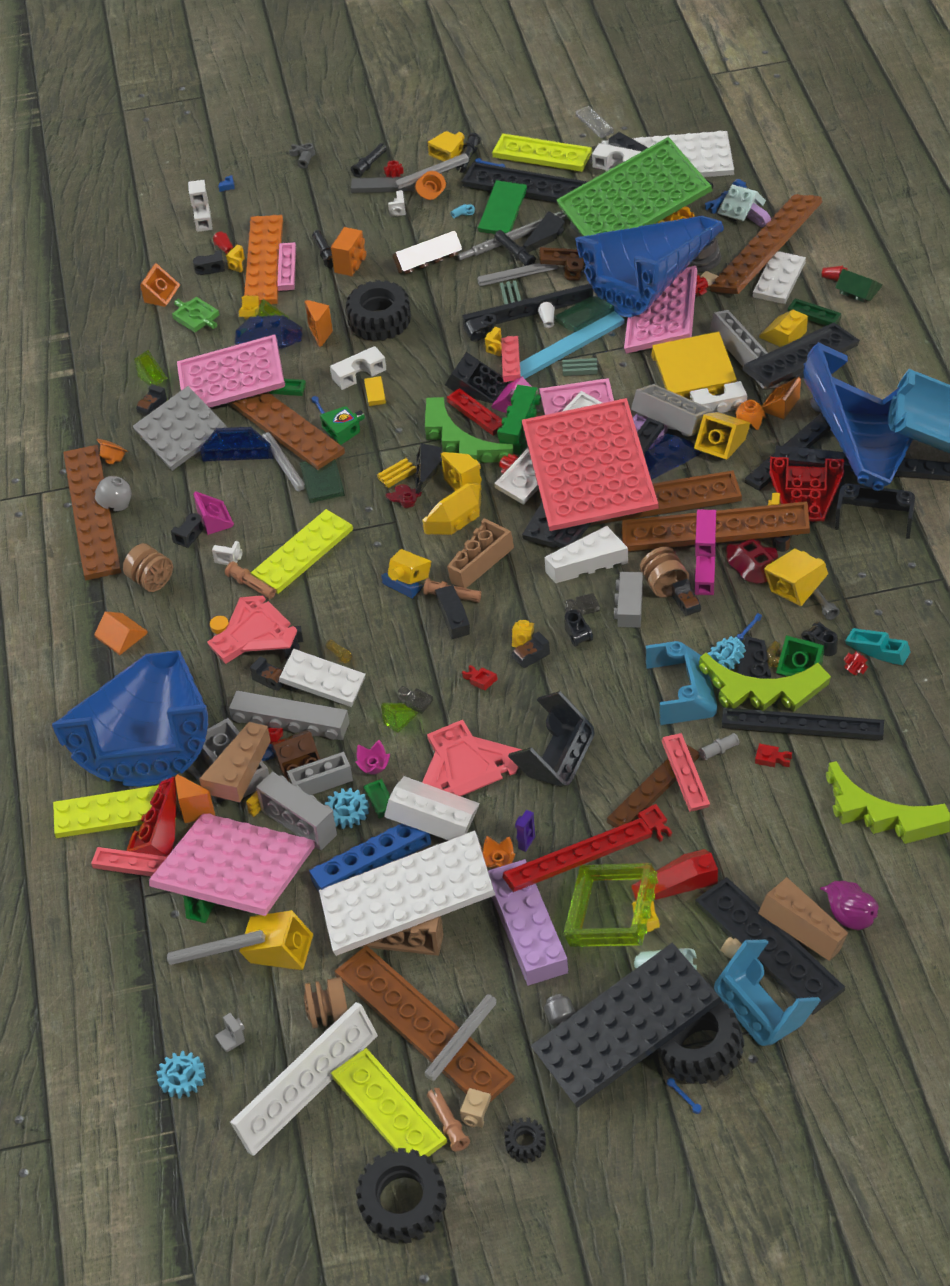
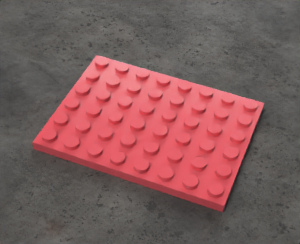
(589, 464)

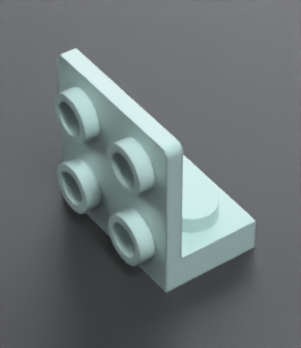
(739, 201)

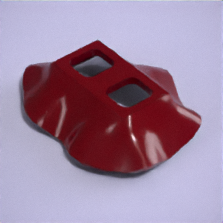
(746, 564)

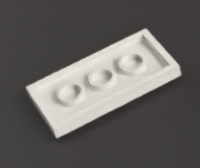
(779, 277)
(322, 677)

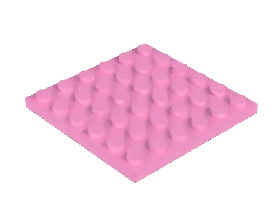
(233, 864)

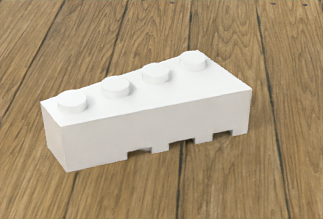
(586, 555)

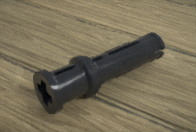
(470, 148)
(364, 163)
(325, 250)
(520, 253)

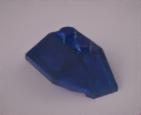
(258, 327)
(235, 444)
(667, 453)

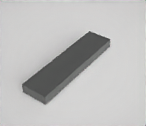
(386, 184)

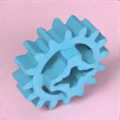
(728, 652)
(348, 807)
(181, 1074)

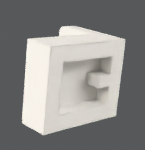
(397, 207)
(225, 555)

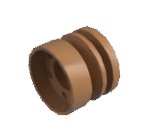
(147, 567)
(661, 569)
(325, 1002)

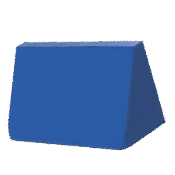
(407, 589)

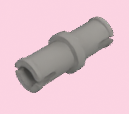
(719, 746)

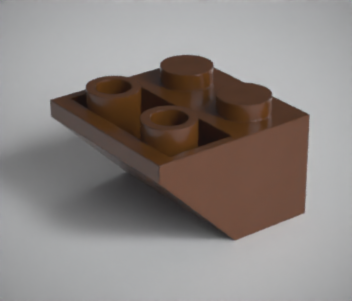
(295, 752)

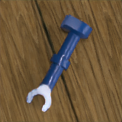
(715, 203)

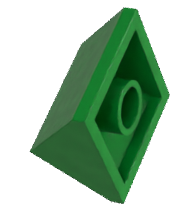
(799, 656)

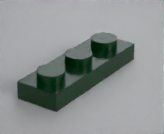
(815, 313)

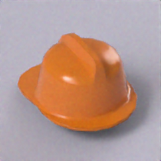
(430, 185)
(111, 452)

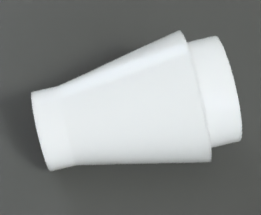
(546, 312)

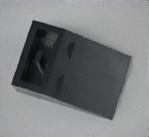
(476, 379)

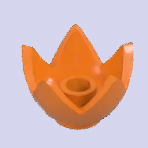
(751, 412)
(494, 850)

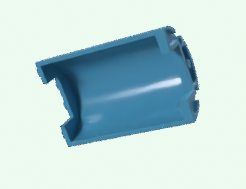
(922, 410)

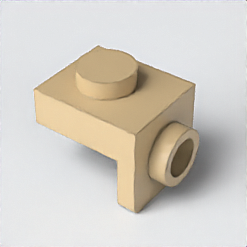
(474, 1107)

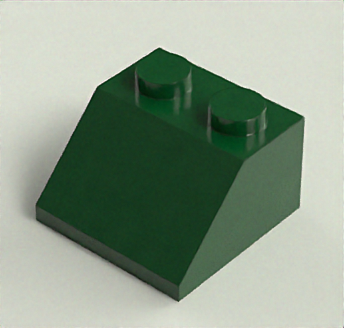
(857, 285)

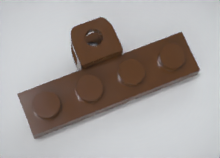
(565, 257)

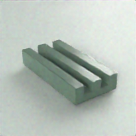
(508, 286)
(579, 367)

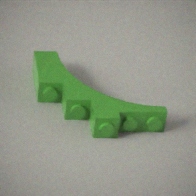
(454, 440)

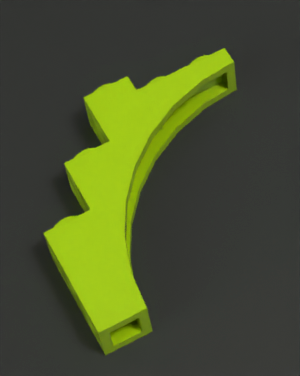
(737, 688)
(909, 822)

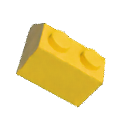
(786, 328)
(460, 469)

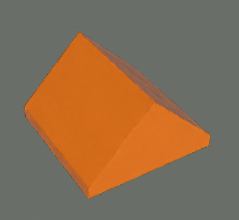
(158, 286)
(319, 321)
(783, 398)
(118, 631)
(193, 799)

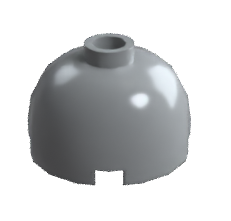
(113, 493)

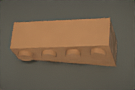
(480, 553)
(237, 764)
(803, 919)
(421, 939)

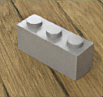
(629, 599)
(322, 774)

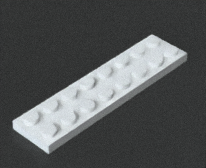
(520, 479)
(303, 1079)

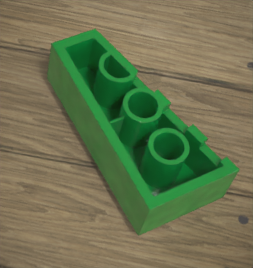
(522, 407)

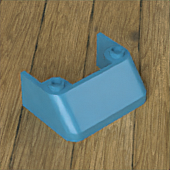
(695, 700)
(752, 1005)

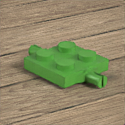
(195, 314)

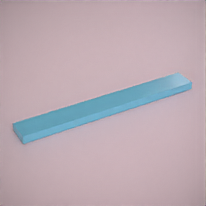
(570, 344)

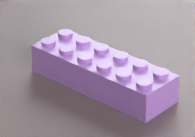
(528, 928)

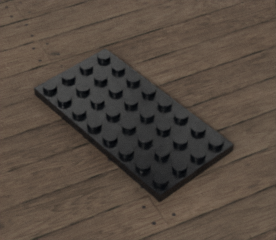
(625, 1024)

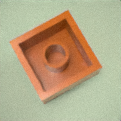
(348, 251)

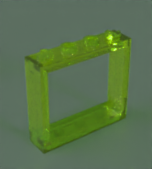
(610, 936)

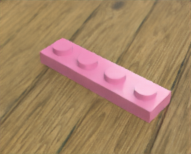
(286, 266)

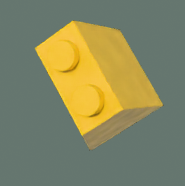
(721, 434)
(795, 575)
(285, 941)

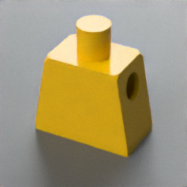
(446, 146)
(408, 567)

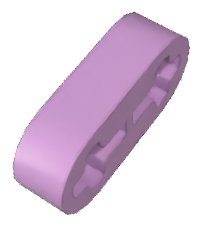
(758, 215)

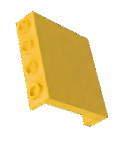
(694, 364)

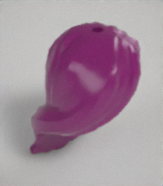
(851, 905)

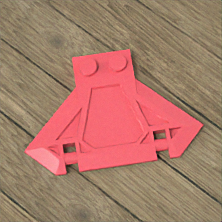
(253, 628)
(465, 760)

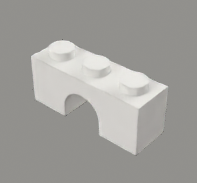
(607, 155)
(200, 205)
(369, 361)
(732, 398)

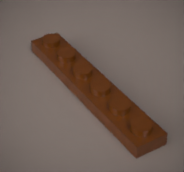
(646, 793)

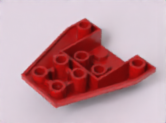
(807, 484)

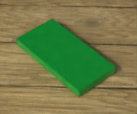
(502, 207)

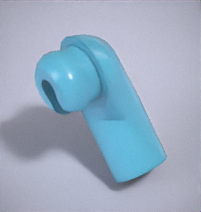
(463, 210)

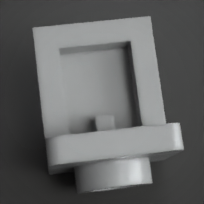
(232, 1035)

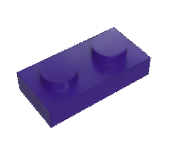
(525, 830)

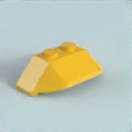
(454, 511)

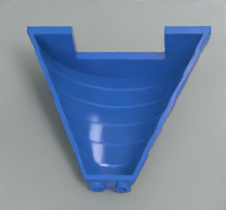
(640, 262)
(855, 419)
(139, 723)

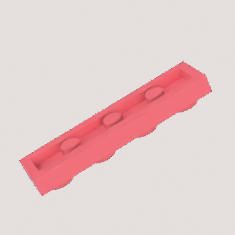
(510, 358)
(685, 772)
(126, 861)

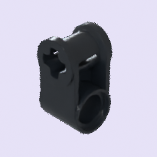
(480, 327)
(577, 628)
(822, 636)

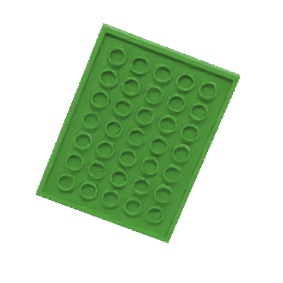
(636, 191)

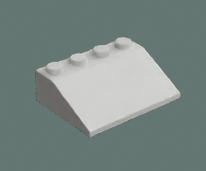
(430, 809)

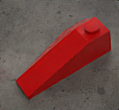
(158, 825)
(684, 874)

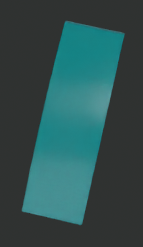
(879, 645)

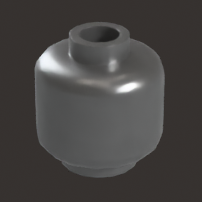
(558, 1009)

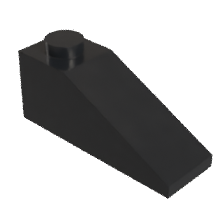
(545, 232)
(427, 464)
(453, 612)

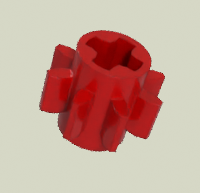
(393, 169)
(701, 286)
(506, 462)
(856, 663)

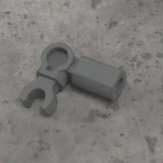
(305, 151)

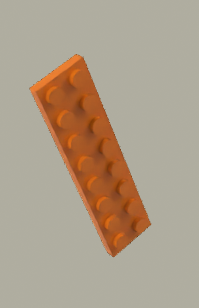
(263, 257)

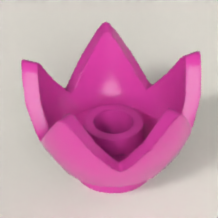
(372, 760)

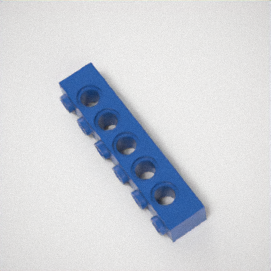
(374, 853)

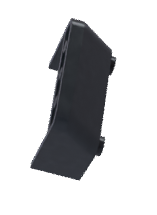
(884, 499)
(567, 747)

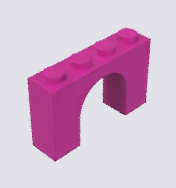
(705, 552)

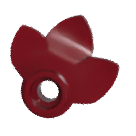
(404, 495)

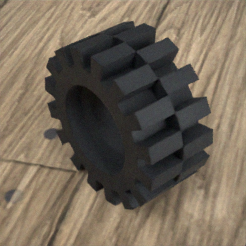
(523, 1128)

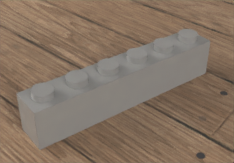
(737, 338)
(289, 715)

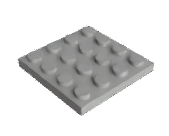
(178, 427)

